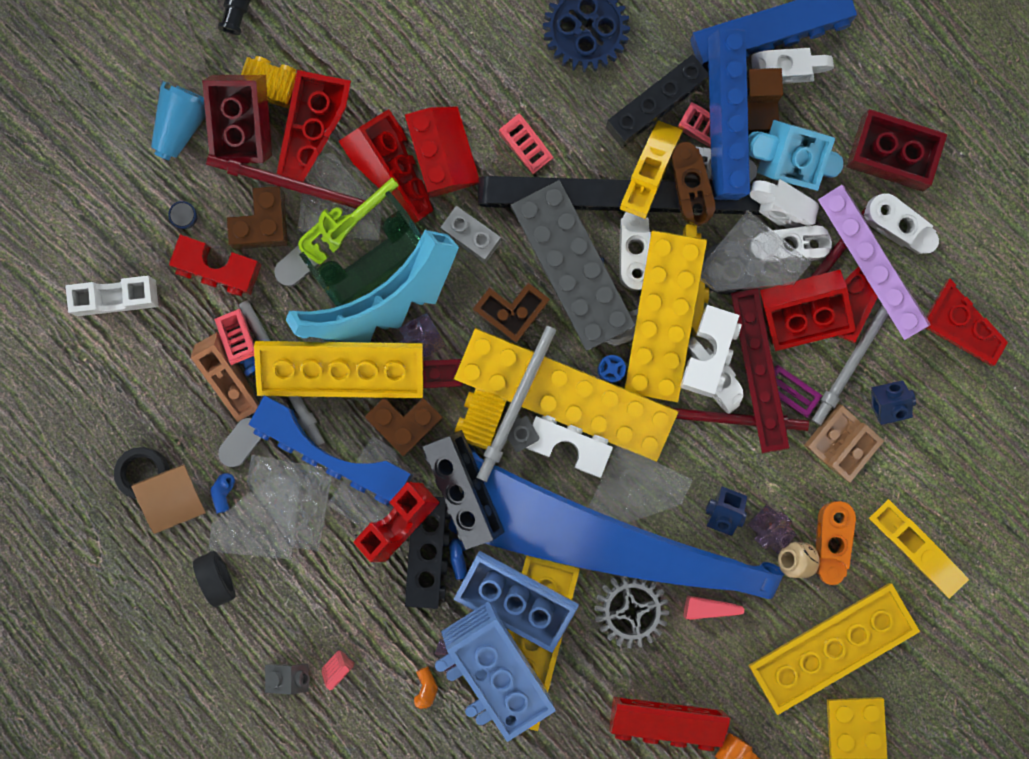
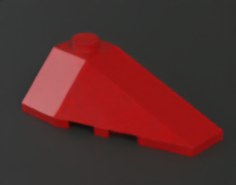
(312, 117)
(381, 154)

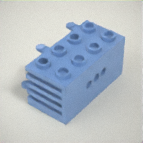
(495, 672)

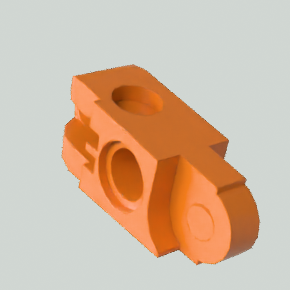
(834, 565)

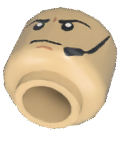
(799, 560)

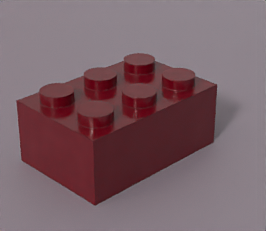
(238, 117)
(896, 150)

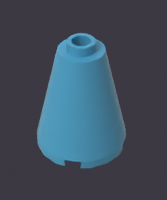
(176, 119)

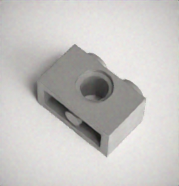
(471, 234)

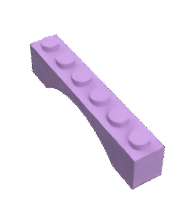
(874, 262)

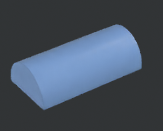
(518, 600)

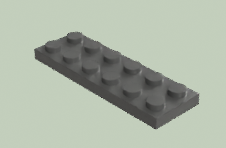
(572, 265)

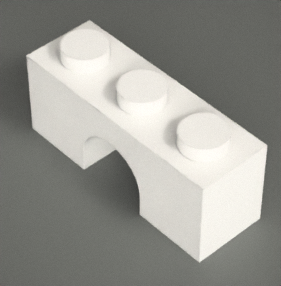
(106, 298)
(719, 329)
(592, 452)

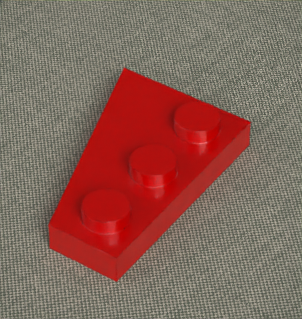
(861, 300)
(962, 325)

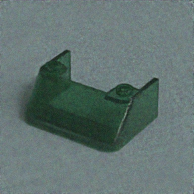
(375, 266)

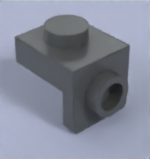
(522, 433)
(286, 678)

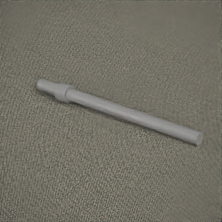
(831, 398)
(306, 419)
(494, 452)

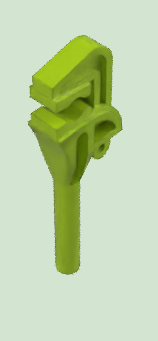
(336, 227)

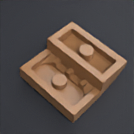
(844, 443)
(168, 499)

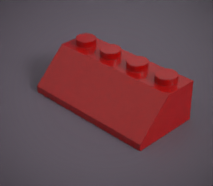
(668, 722)

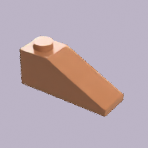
(224, 378)

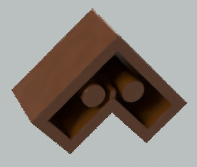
(763, 95)
(263, 228)
(515, 318)
(406, 431)

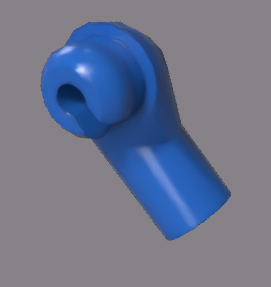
(220, 490)
(457, 558)

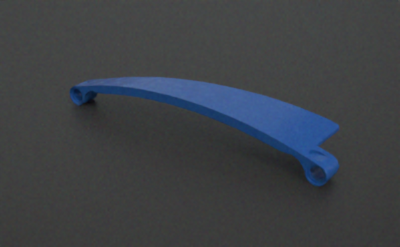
(574, 535)

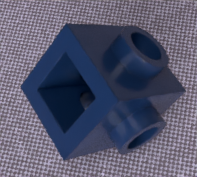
(892, 402)
(725, 516)

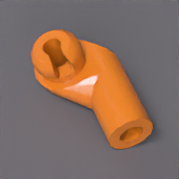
(428, 691)

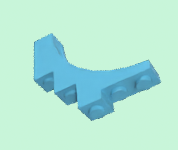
(387, 305)

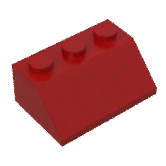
(442, 150)
(808, 310)

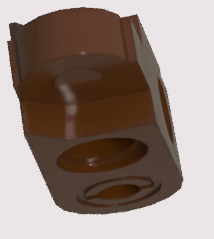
(686, 162)

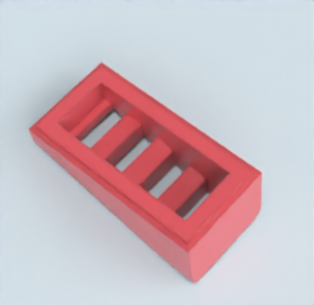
(517, 121)
(693, 131)
(228, 322)
(707, 608)
(336, 669)

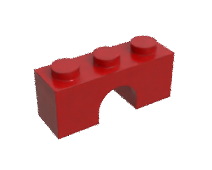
(191, 259)
(410, 509)

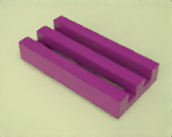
(810, 404)

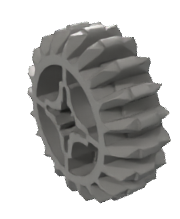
(644, 606)

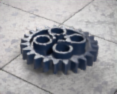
(567, 42)

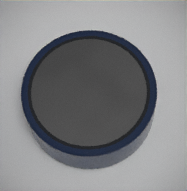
(182, 215)

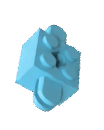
(795, 155)

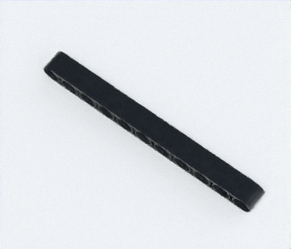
(597, 194)

